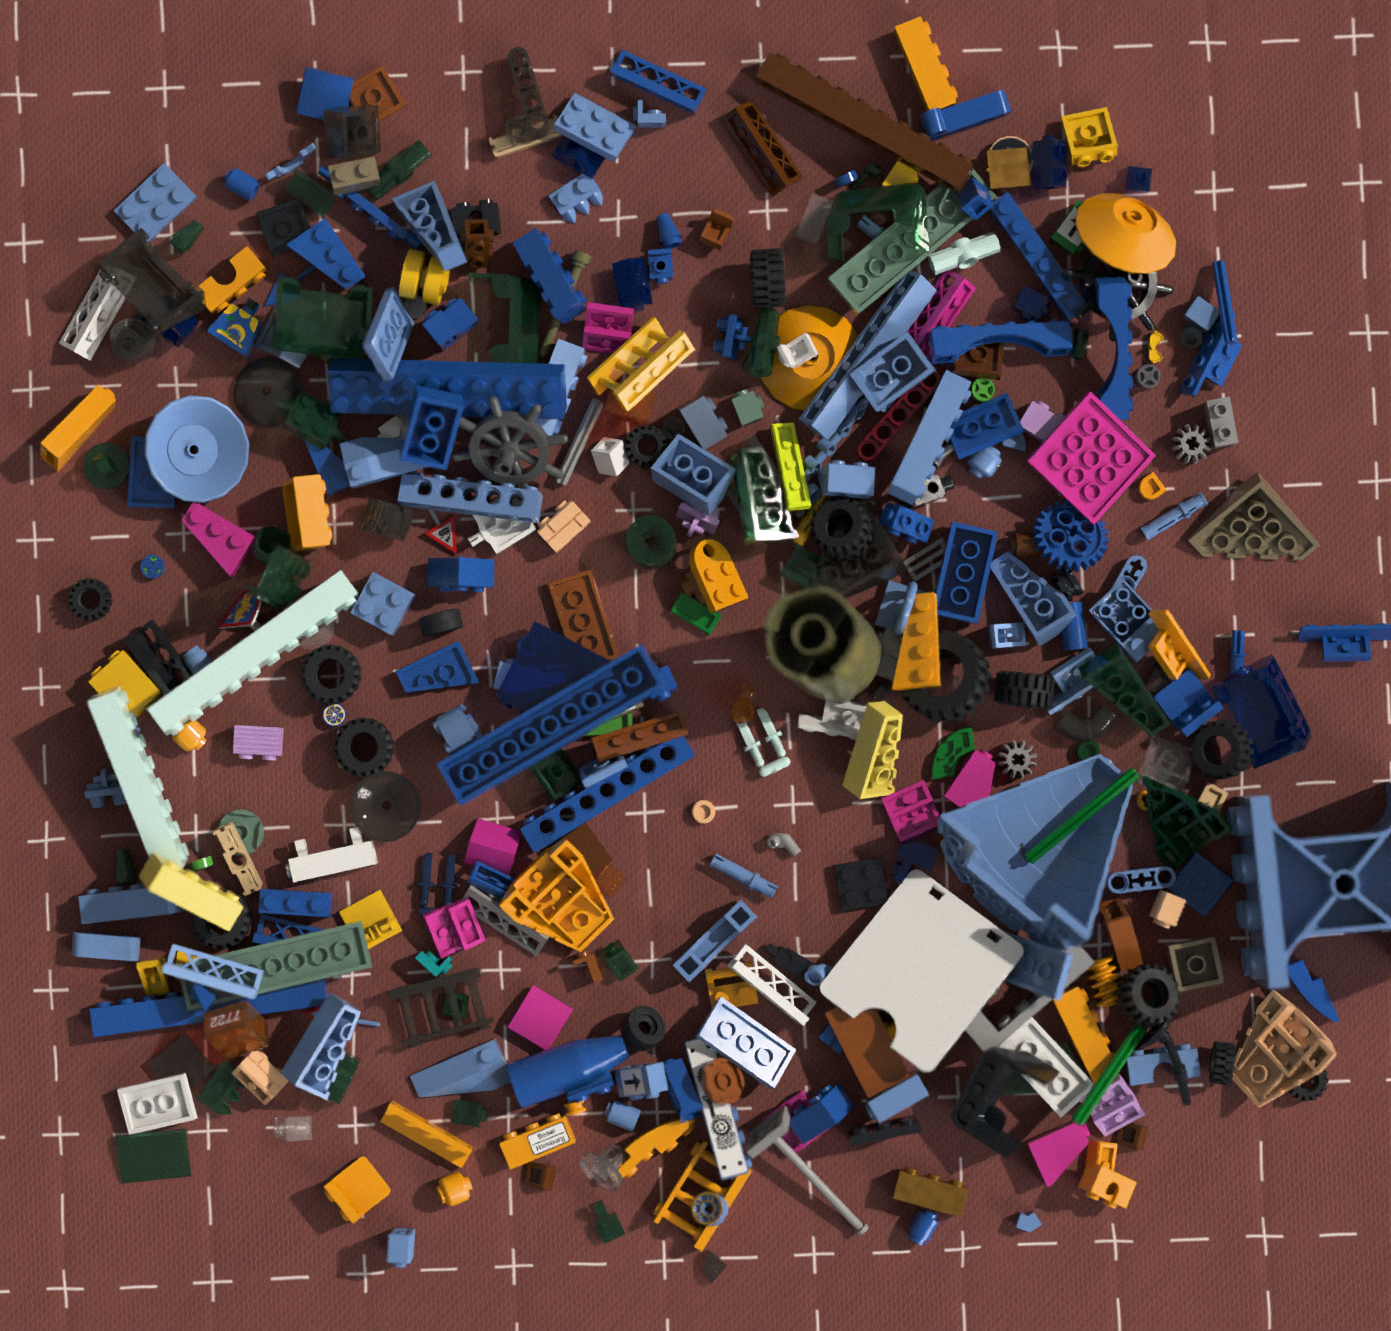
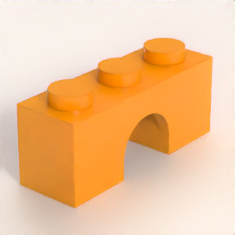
(248, 270)

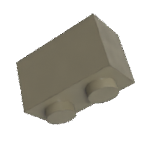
(354, 176)

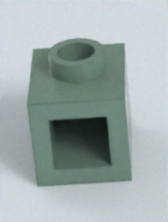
(747, 407)

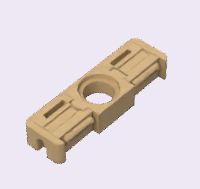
(502, 147)
(233, 844)

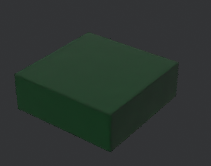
(463, 1001)

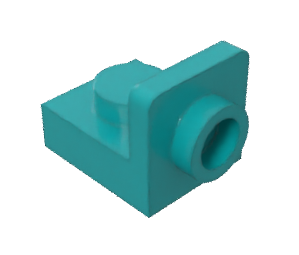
(430, 961)

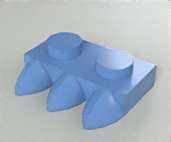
(576, 195)

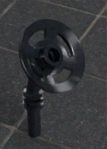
(1160, 1034)

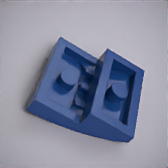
(322, 91)

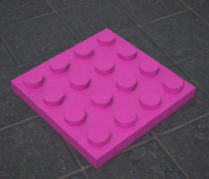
(1090, 458)

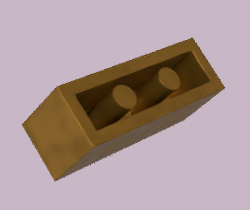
(930, 1191)

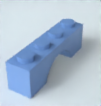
(714, 940)

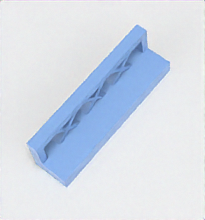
(211, 980)

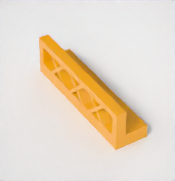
(426, 1134)

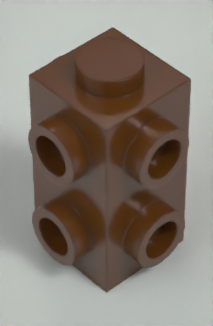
(476, 242)

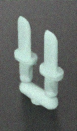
(774, 766)

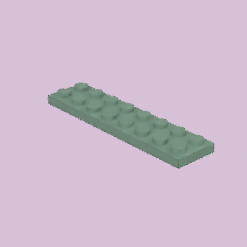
(893, 251)
(291, 961)

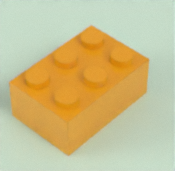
(306, 513)

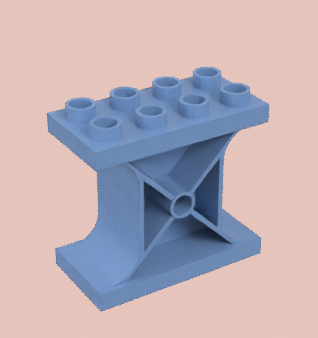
(1294, 888)

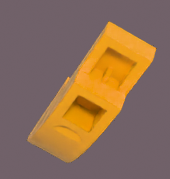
(661, 1137)

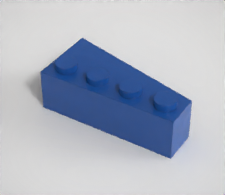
(550, 276)

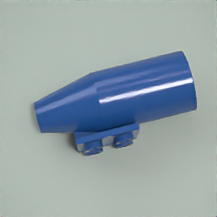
(569, 1068)

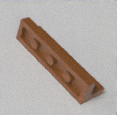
(639, 736)

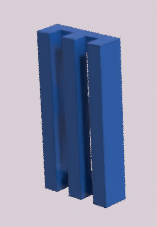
(492, 883)

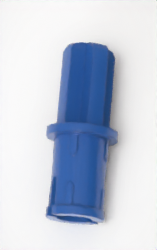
(1237, 651)

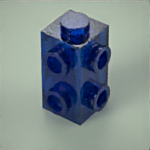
(1049, 163)
(632, 283)

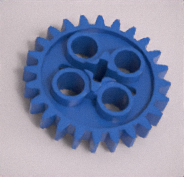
(1064, 552)

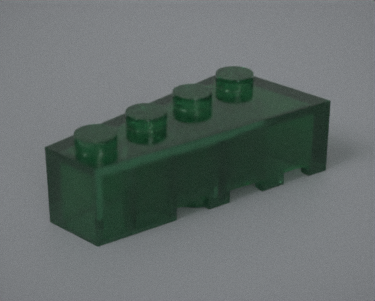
(759, 500)
(1120, 682)

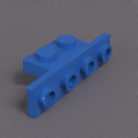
(1211, 362)
(1346, 641)

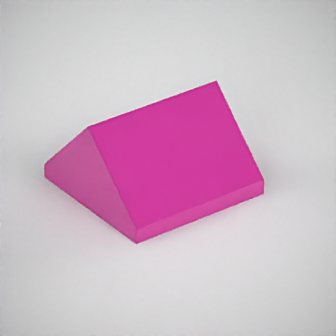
(493, 845)

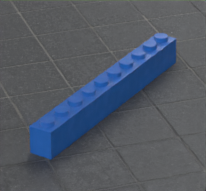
(172, 1010)

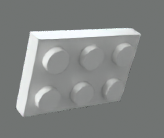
(157, 1103)

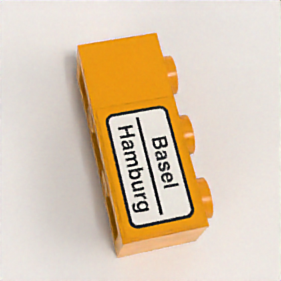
(537, 1140)

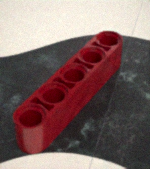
(893, 426)

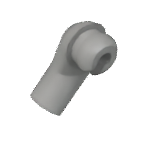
(783, 840)

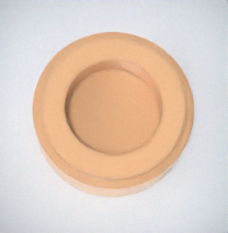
(703, 811)

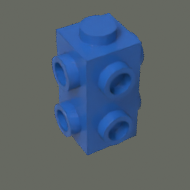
(906, 522)

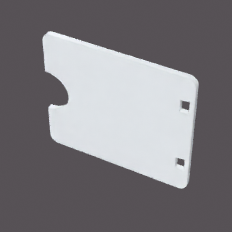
(924, 967)

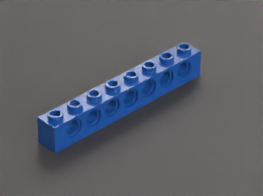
(539, 839)

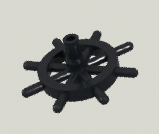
(1088, 277)

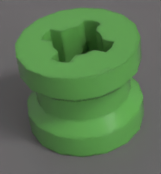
(985, 387)

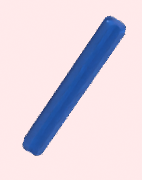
(1224, 302)

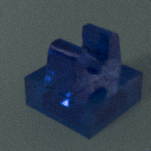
(1138, 179)

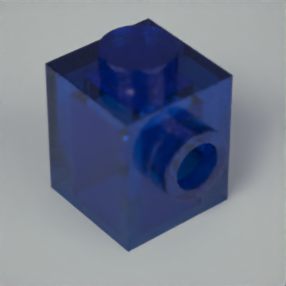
(1031, 304)

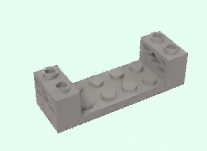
(987, 1036)

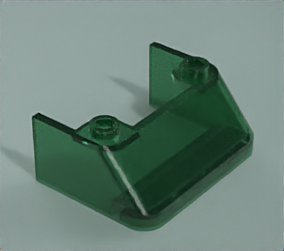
(905, 199)
(523, 317)

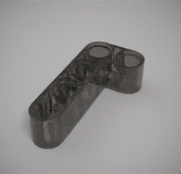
(526, 94)

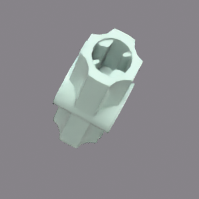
(964, 253)

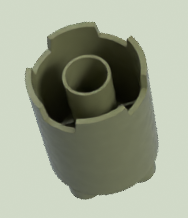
(822, 644)

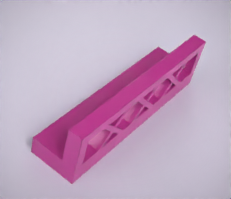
(944, 314)

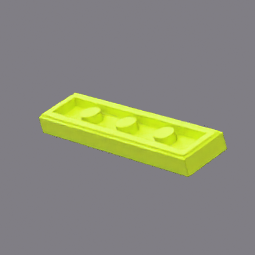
(790, 466)

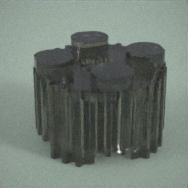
(387, 519)

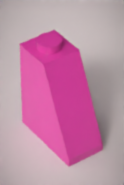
(973, 780)
(1057, 1149)

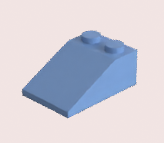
(892, 372)

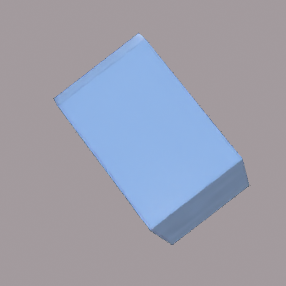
(1006, 635)

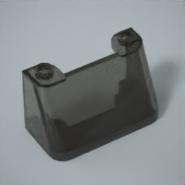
(151, 283)

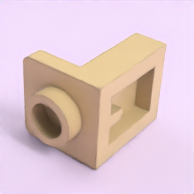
(1213, 796)

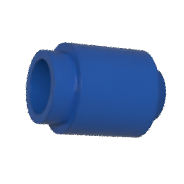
(923, 1226)

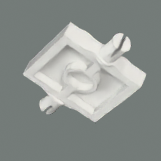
(501, 532)

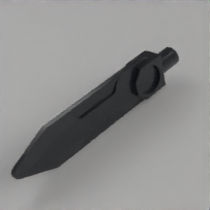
(791, 962)

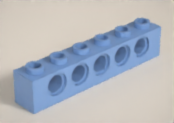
(527, 511)

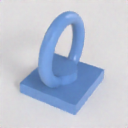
(897, 606)

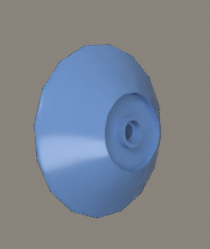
(219, 446)

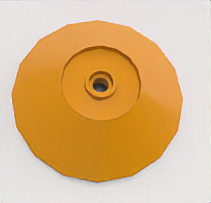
(1125, 233)
(832, 339)

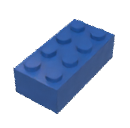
(964, 572)

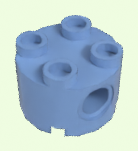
(457, 729)

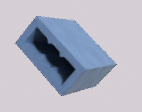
(896, 1098)

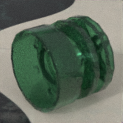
(646, 529)

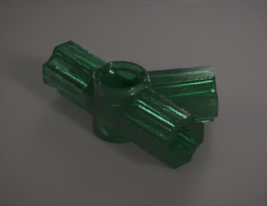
(763, 344)

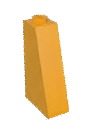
(77, 427)

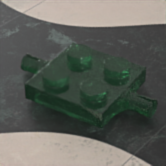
(311, 420)

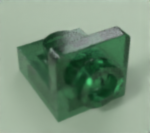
(619, 960)
(469, 1113)

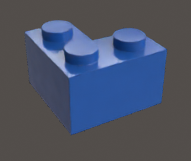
(450, 324)
(460, 574)
(822, 1113)

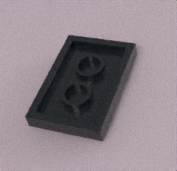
(884, 1130)

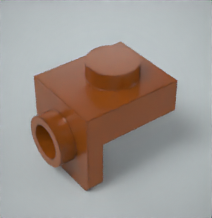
(717, 229)

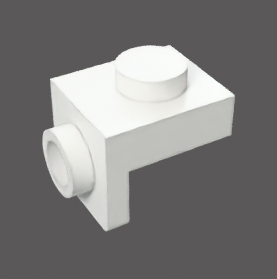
(797, 351)

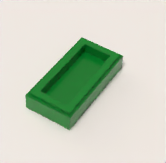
(695, 614)

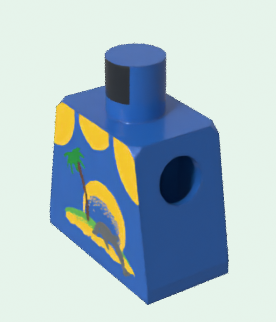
(237, 327)

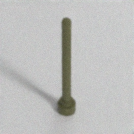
(579, 261)

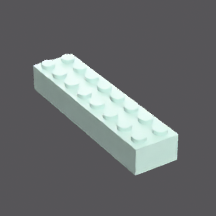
(136, 775)

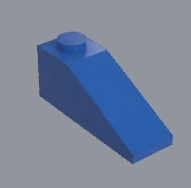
(331, 469)

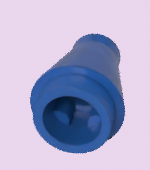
(668, 233)

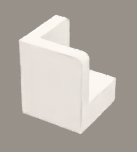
(610, 456)

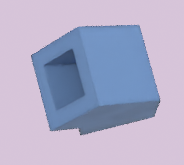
(1027, 1221)

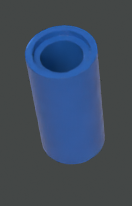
(1074, 633)

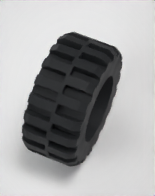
(969, 691)

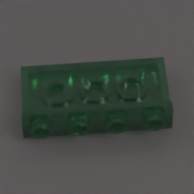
(282, 579)

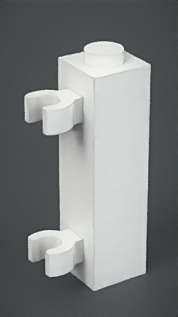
(331, 861)

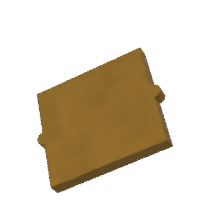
(1008, 168)

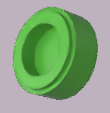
(201, 864)

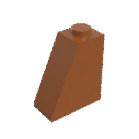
(1120, 933)

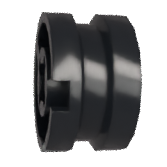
(1066, 583)

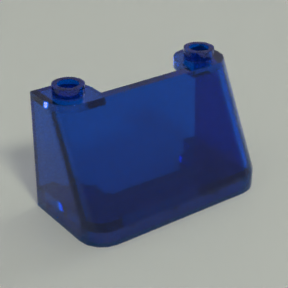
(1266, 710)

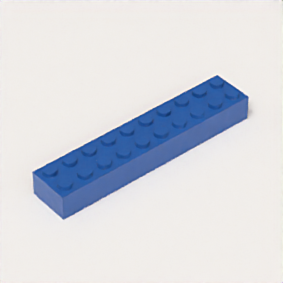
(517, 386)
(551, 725)

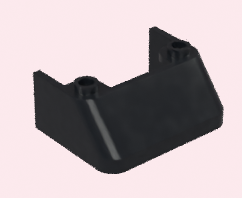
(976, 1107)

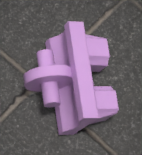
(696, 520)

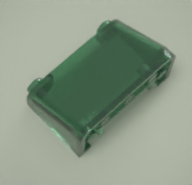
(321, 320)

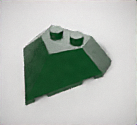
(1181, 823)

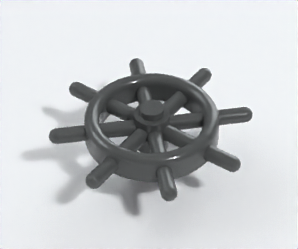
(510, 447)

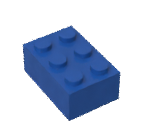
(431, 427)

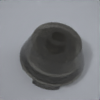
(132, 340)

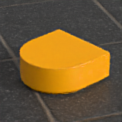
(1150, 487)

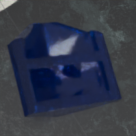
(578, 157)

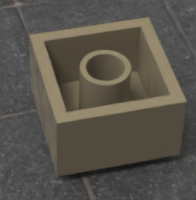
(1195, 963)

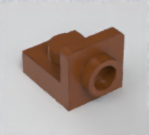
(593, 968)

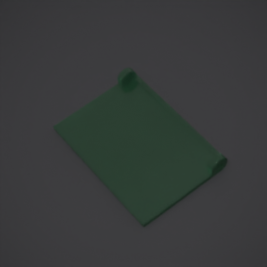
(153, 1155)

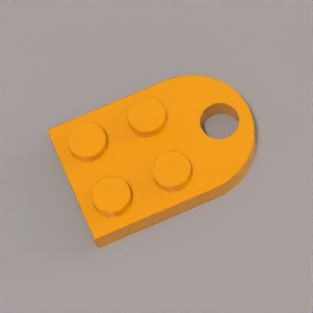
(716, 575)

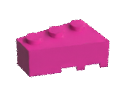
(220, 537)

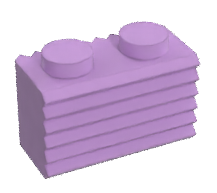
(258, 741)

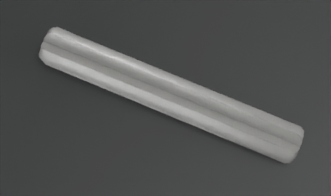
(580, 440)

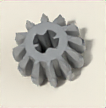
(1198, 440)
(1017, 767)

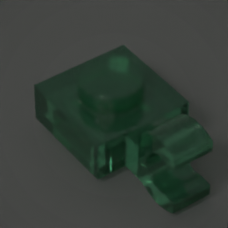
(608, 1224)

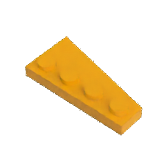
(919, 649)

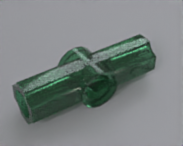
(400, 168)

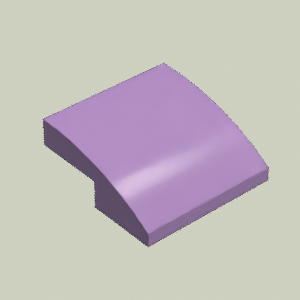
(1116, 1107)

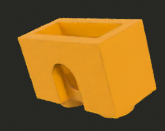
(1107, 1185)

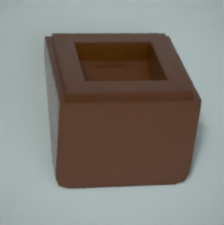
(1132, 1136)
(540, 1175)

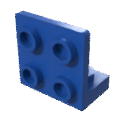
(1187, 703)

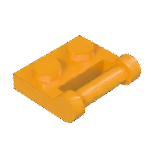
(736, 993)

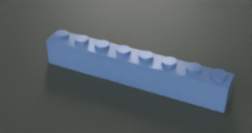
(888, 324)

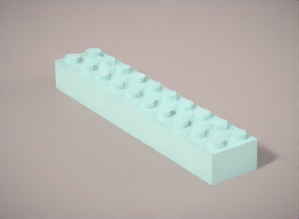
(253, 653)

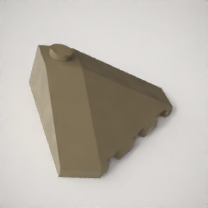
(1254, 523)

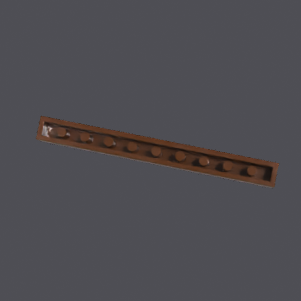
(864, 123)

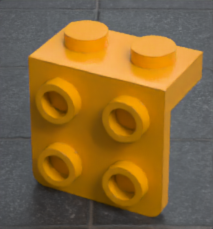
(357, 1189)

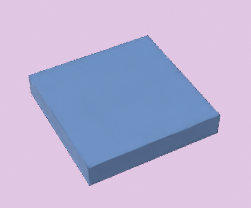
(596, 771)

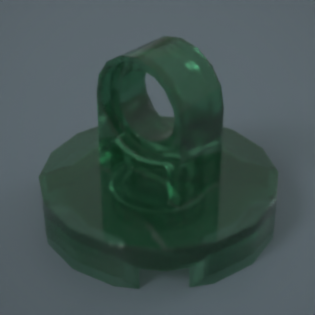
(106, 466)

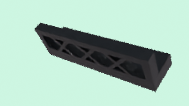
(149, 657)

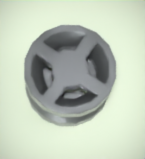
(1150, 373)

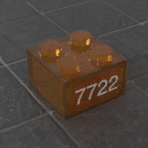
(236, 1029)

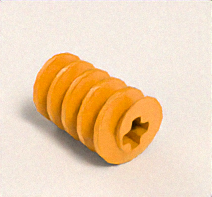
(1104, 981)

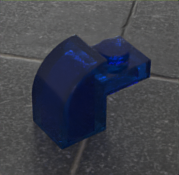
(916, 853)

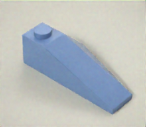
(374, 460)
(1038, 603)
(470, 1071)

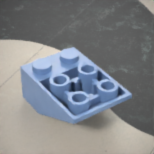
(1126, 620)

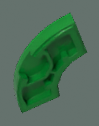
(950, 752)

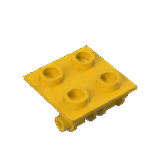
(376, 917)

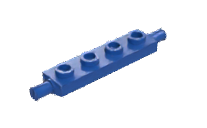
(376, 216)

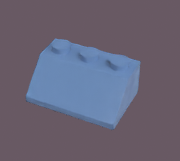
(692, 474)

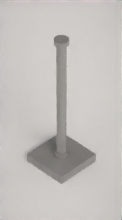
(771, 1132)

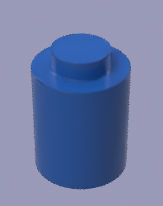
(242, 184)

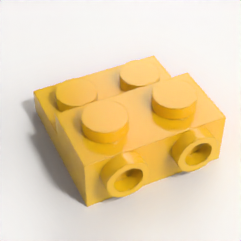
(1089, 137)

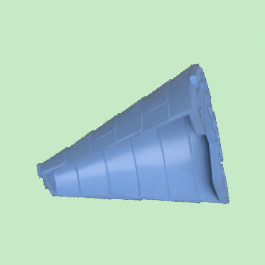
(1063, 888)

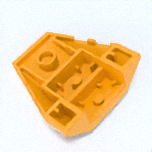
(559, 898)

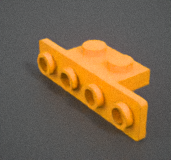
(1173, 648)

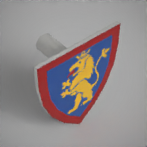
(243, 612)

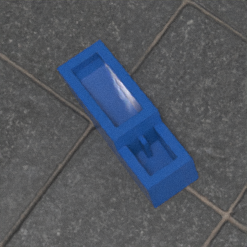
(1311, 990)

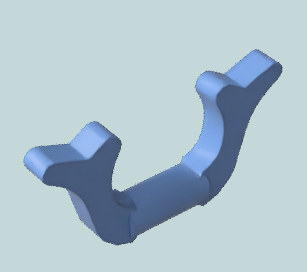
(291, 165)

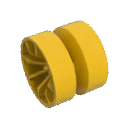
(417, 275)

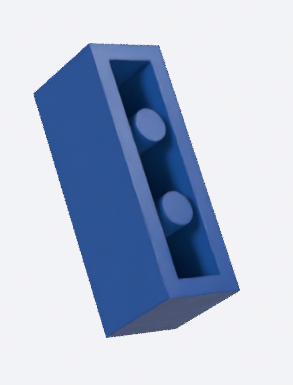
(296, 902)

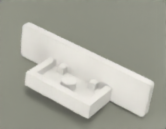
(837, 719)

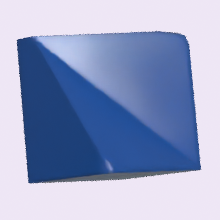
(203, 996)

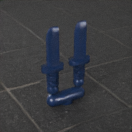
(426, 878)

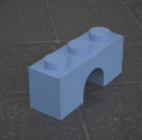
(1141, 1065)

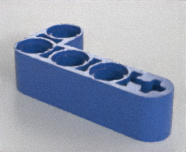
(943, 122)

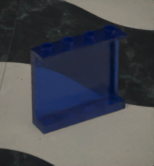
(544, 668)

